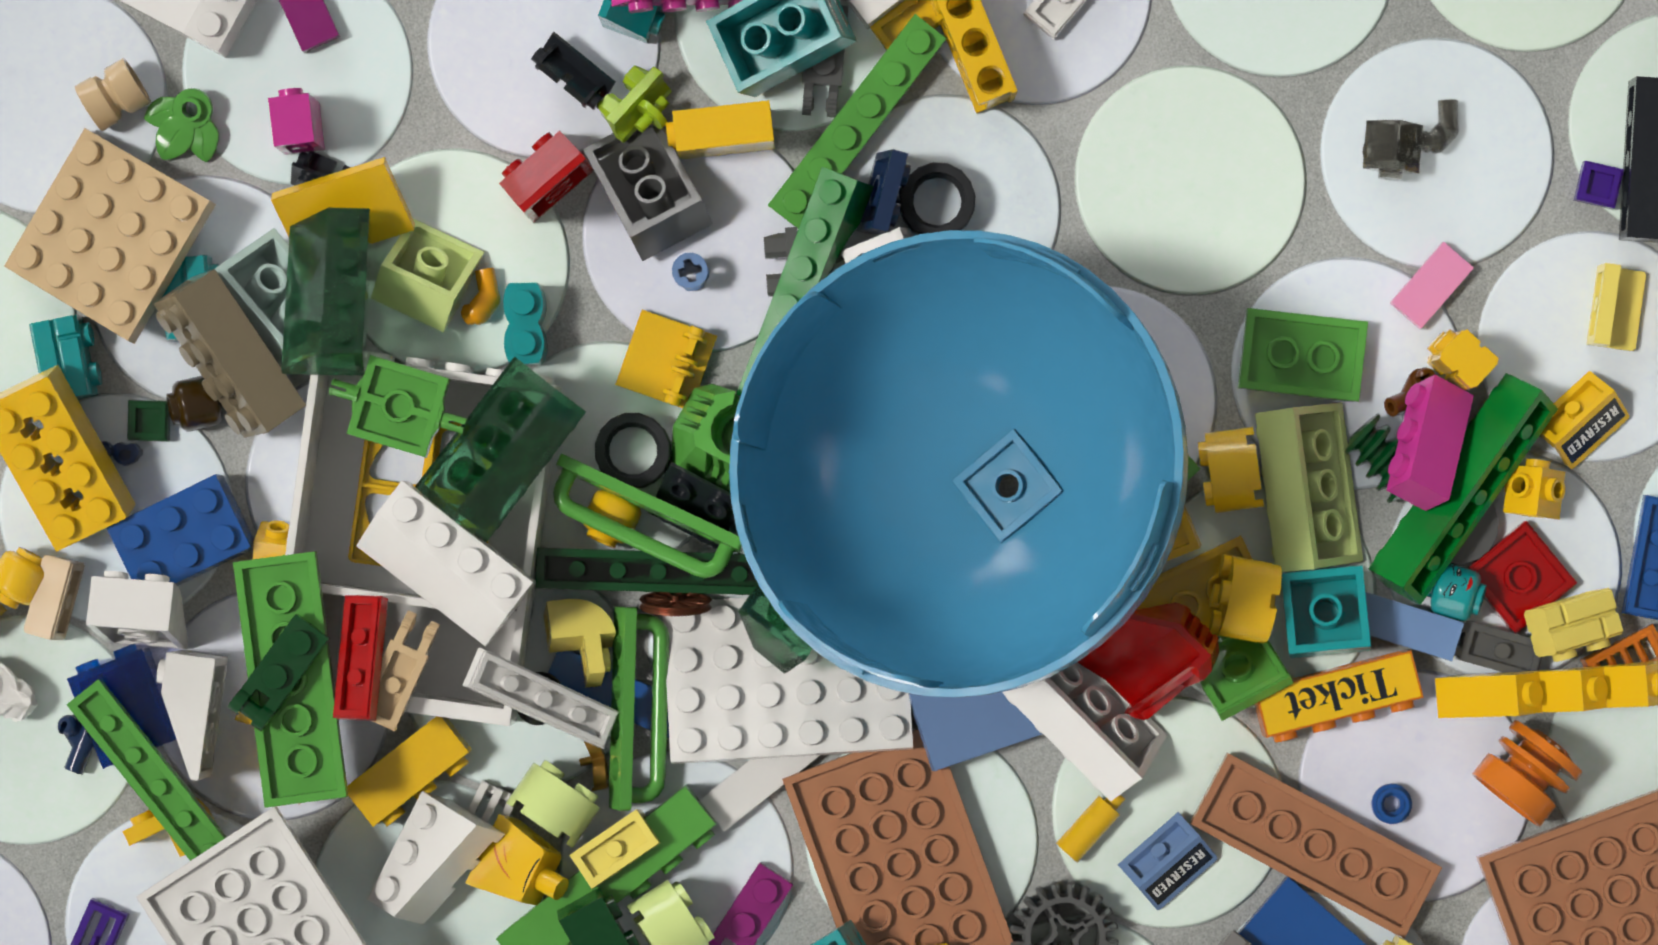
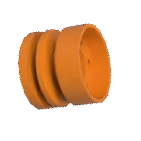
(1527, 772)

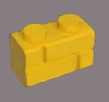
(1461, 358)

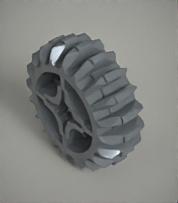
(1080, 925)

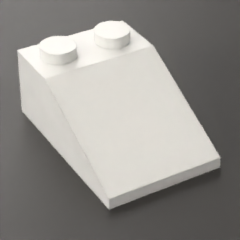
(206, 22)
(137, 611)
(193, 701)

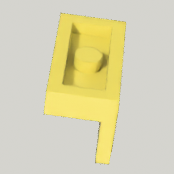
(1616, 307)
(615, 848)

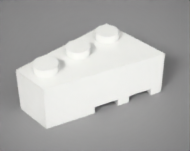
(430, 857)

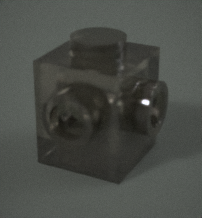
(1392, 148)

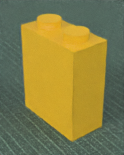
(721, 130)

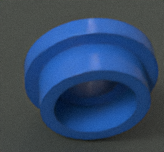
(1404, 803)

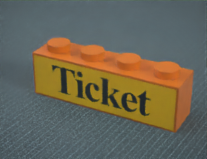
(1340, 693)

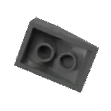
(648, 189)

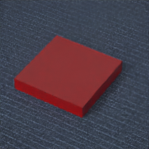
(1521, 575)

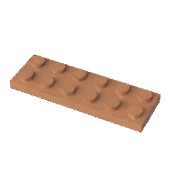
(1315, 845)

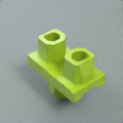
(640, 106)

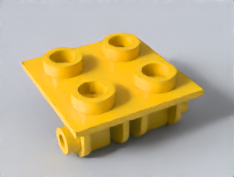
(665, 359)

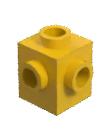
(1535, 490)

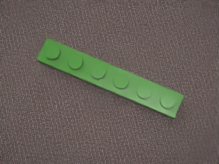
(860, 115)
(146, 770)

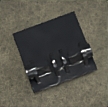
(696, 497)

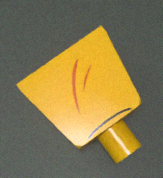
(519, 865)

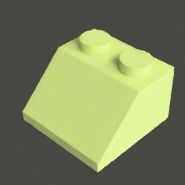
(426, 275)

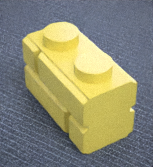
(1574, 623)

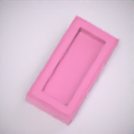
(1431, 285)

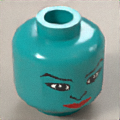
(1458, 593)

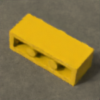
(409, 771)

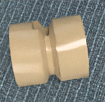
(116, 92)

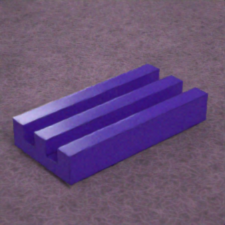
(107, 912)

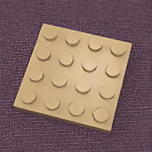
(109, 235)

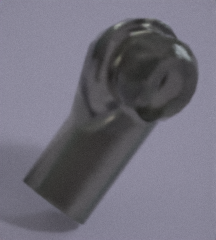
(1445, 131)

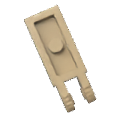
(402, 671)

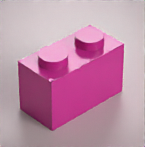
(296, 122)

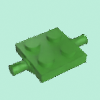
(398, 406)

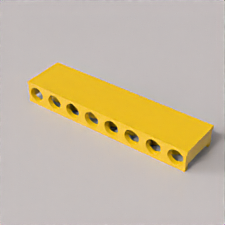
(976, 53)

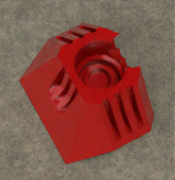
(1155, 657)

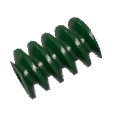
(1374, 450)

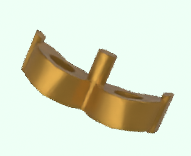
(600, 766)

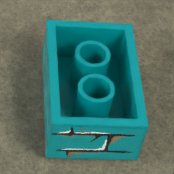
(777, 39)

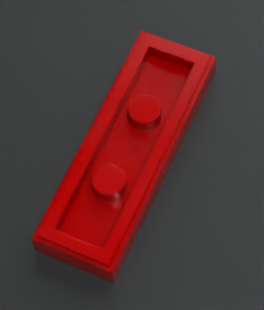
(360, 658)

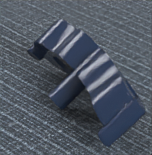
(124, 453)

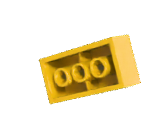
(84, 465)

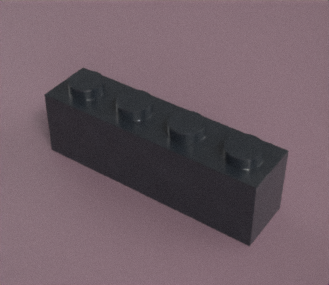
(1640, 163)

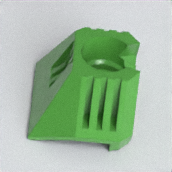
(705, 432)

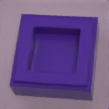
(1598, 185)

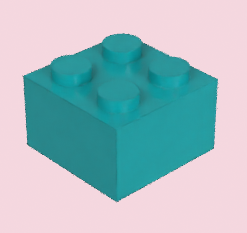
(1326, 612)

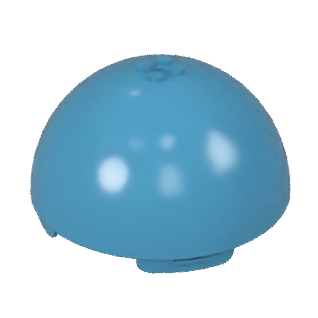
(882, 448)

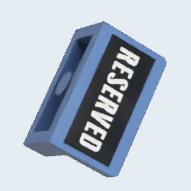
(1168, 861)

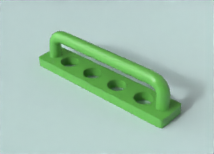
(574, 469)
(623, 696)

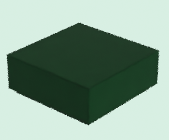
(148, 421)

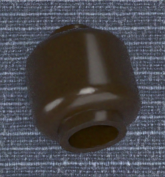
(192, 406)

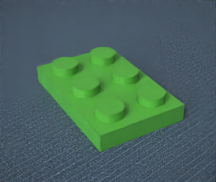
(1302, 355)

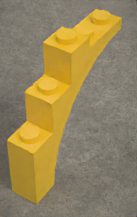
(1548, 690)

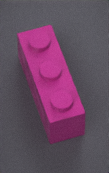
(1429, 442)

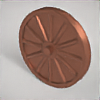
(675, 603)

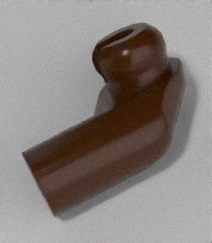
(1396, 404)

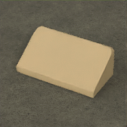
(54, 598)

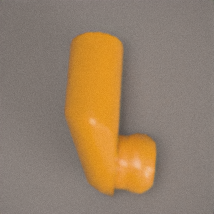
(485, 301)

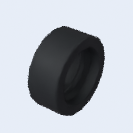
(927, 172)
(623, 421)

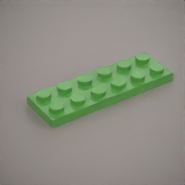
(302, 742)

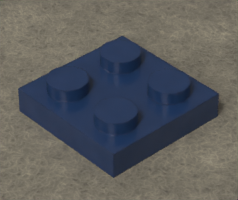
(887, 176)

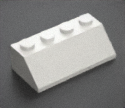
(445, 563)
(1090, 727)

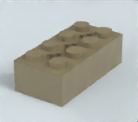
(228, 355)

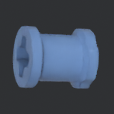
(679, 266)

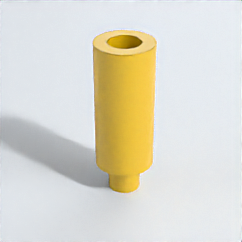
(1090, 827)

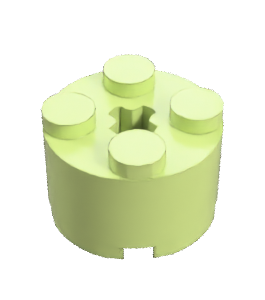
(554, 803)
(666, 917)

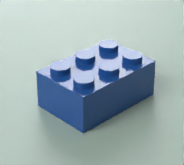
(184, 533)

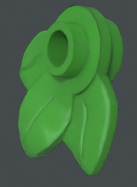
(180, 130)

